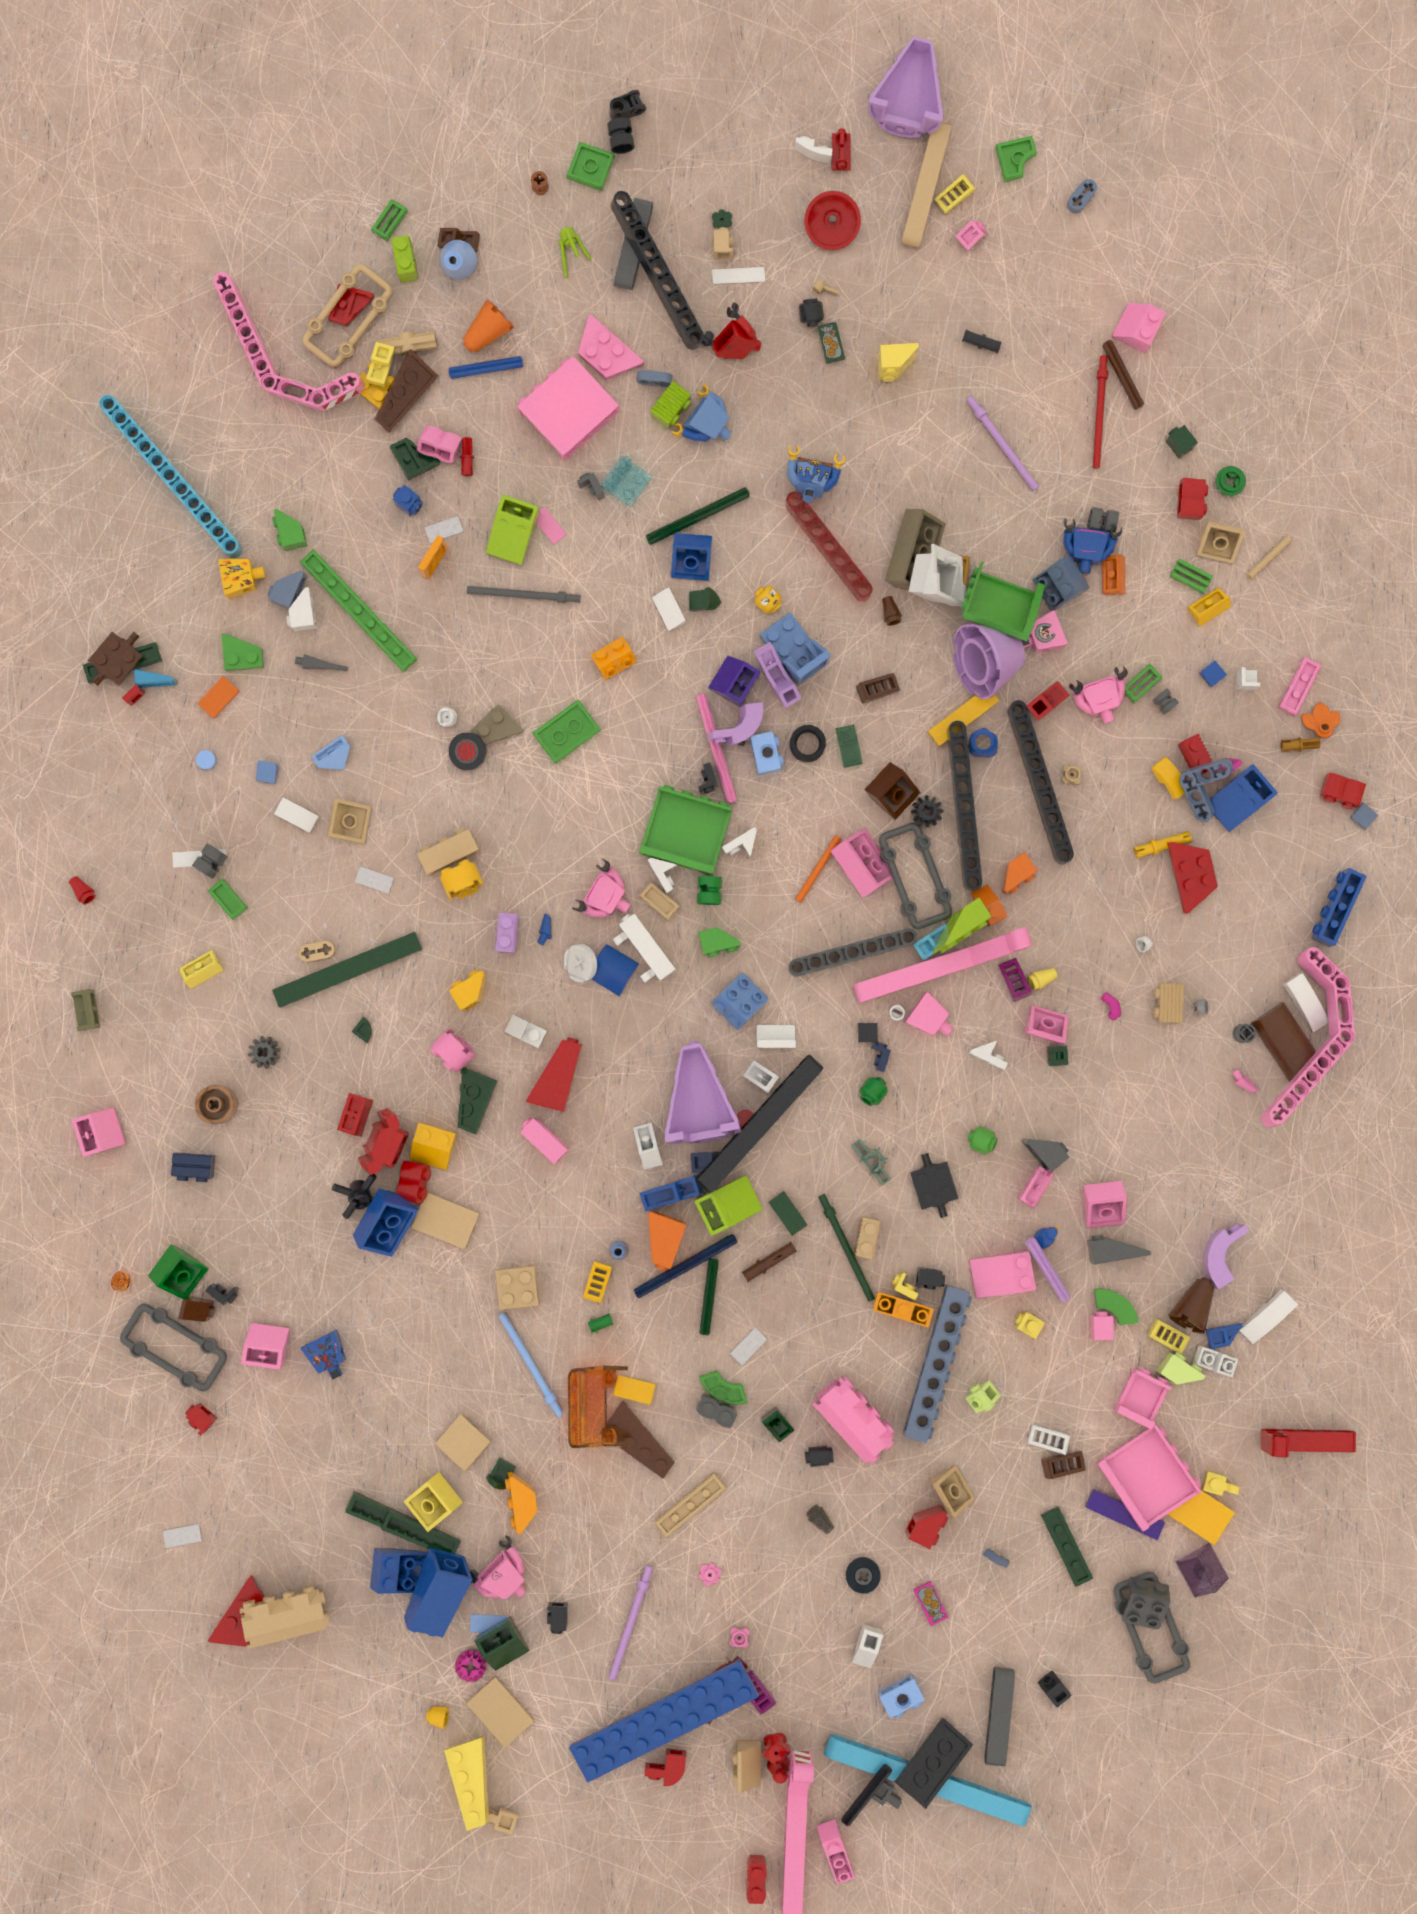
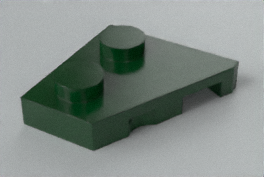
(411, 460)

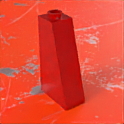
(557, 1078)

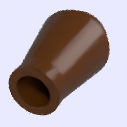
(891, 613)

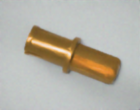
(1300, 744)

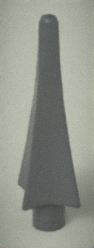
(313, 663)

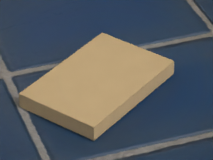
(445, 1220)
(500, 1711)

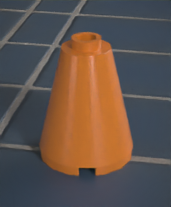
(486, 327)

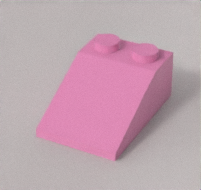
(1002, 1274)

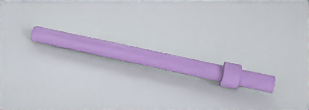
(980, 414)
(643, 1585)

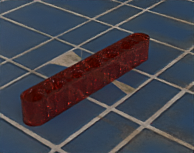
(830, 555)

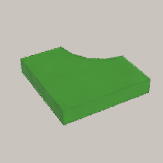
(1013, 156)

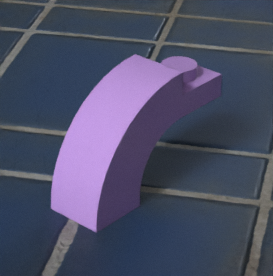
(776, 675)
(748, 723)

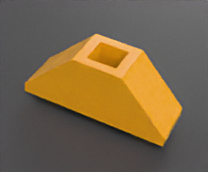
(903, 1309)
(521, 1501)

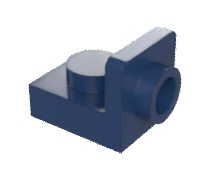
(882, 1059)
(701, 1160)

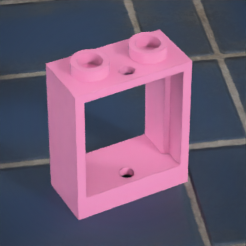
(543, 1139)

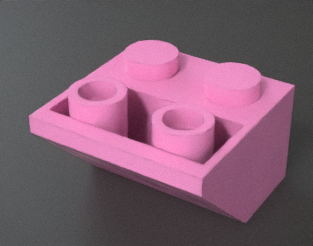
(98, 1132)
(266, 1346)

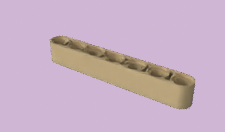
(926, 186)

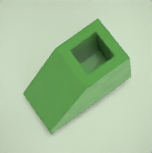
(291, 532)
(716, 940)

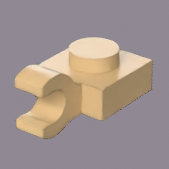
(504, 1820)

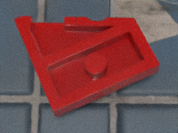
(350, 306)

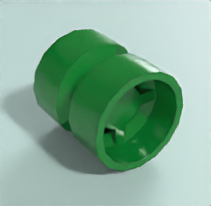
(709, 890)

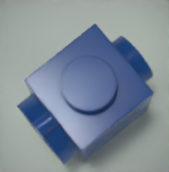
(407, 500)

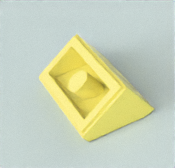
(200, 969)

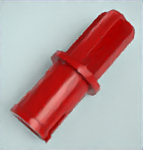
(467, 457)

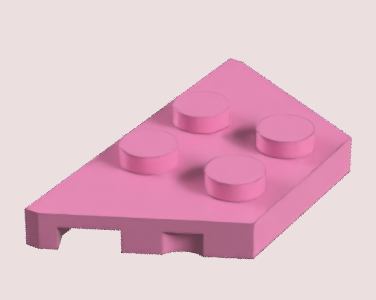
(605, 351)

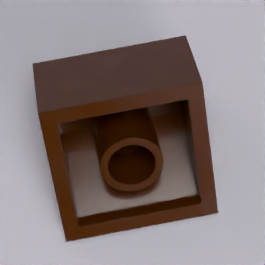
(892, 790)

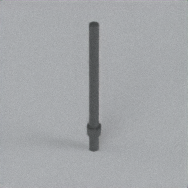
(560, 597)

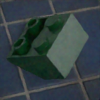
(501, 1643)

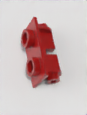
(841, 151)

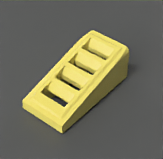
(961, 180)
(1155, 1328)

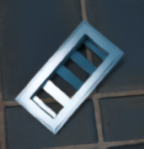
(148, 679)

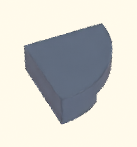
(1002, 1561)

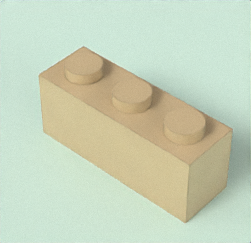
(448, 852)

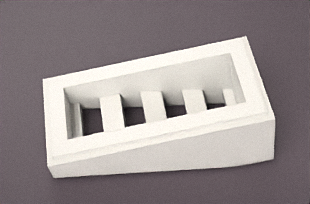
(1066, 1442)

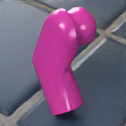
(1115, 1009)

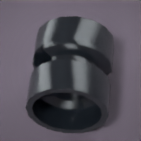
(621, 135)

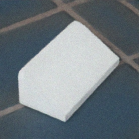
(669, 609)

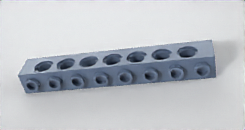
(924, 1432)

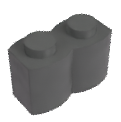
(721, 1412)

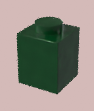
(1181, 441)

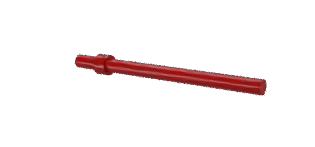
(1102, 376)

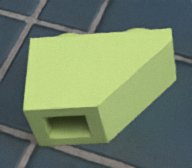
(1178, 1370)

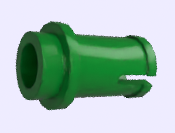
(600, 1323)

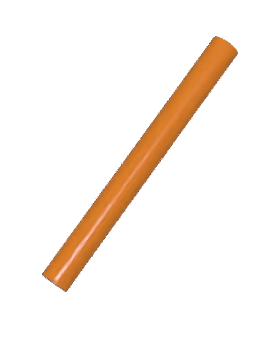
(818, 868)

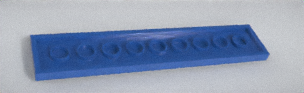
(664, 1720)

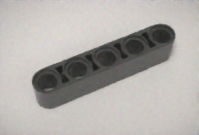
(628, 261)
(999, 1716)

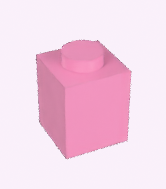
(1102, 1326)

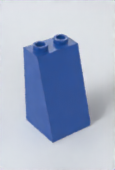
(437, 1592)

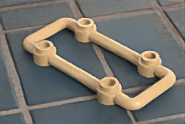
(315, 325)

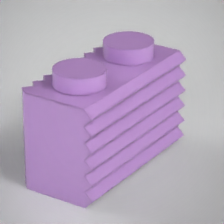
(507, 933)

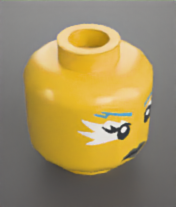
(767, 599)

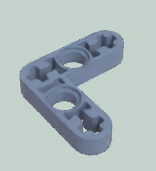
(1199, 780)

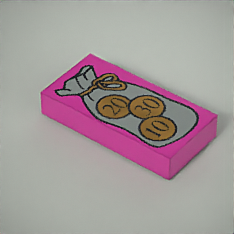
(930, 1603)

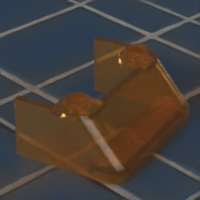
(589, 1407)

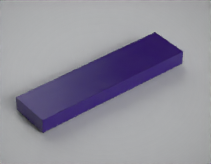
(1117, 1511)

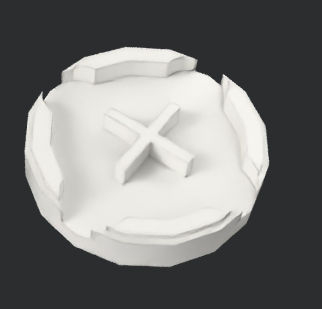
(580, 963)

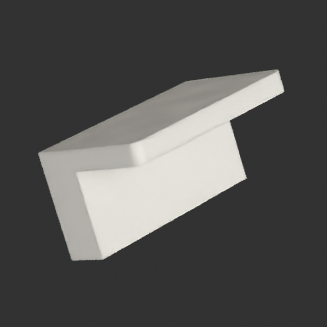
(776, 1036)

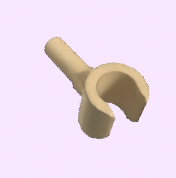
(821, 285)

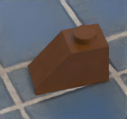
(196, 1309)

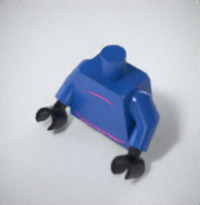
(1088, 545)

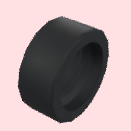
(807, 729)

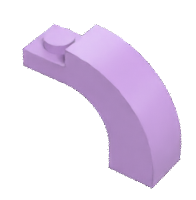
(1215, 1252)

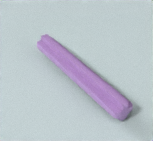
(1047, 1269)

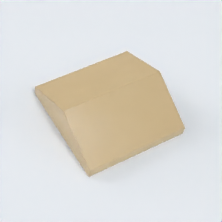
(349, 821)

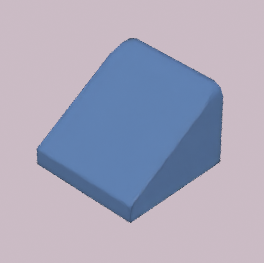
(266, 772)

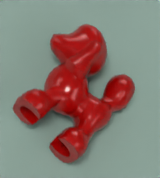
(776, 1754)

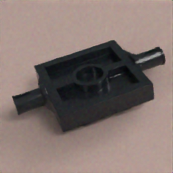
(934, 1185)

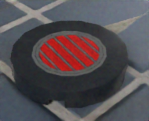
(467, 751)

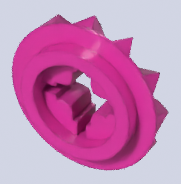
(464, 1659)

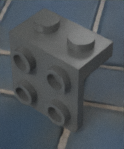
(1146, 1603)

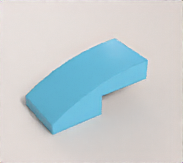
(927, 944)

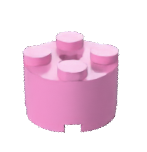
(452, 1050)

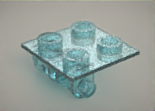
(626, 480)

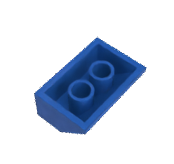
(384, 1223)

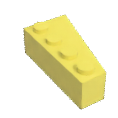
(469, 1778)

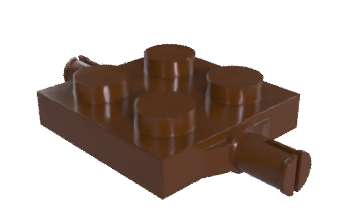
(115, 658)

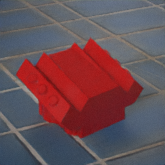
(384, 1143)

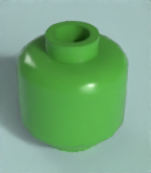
(982, 1140)

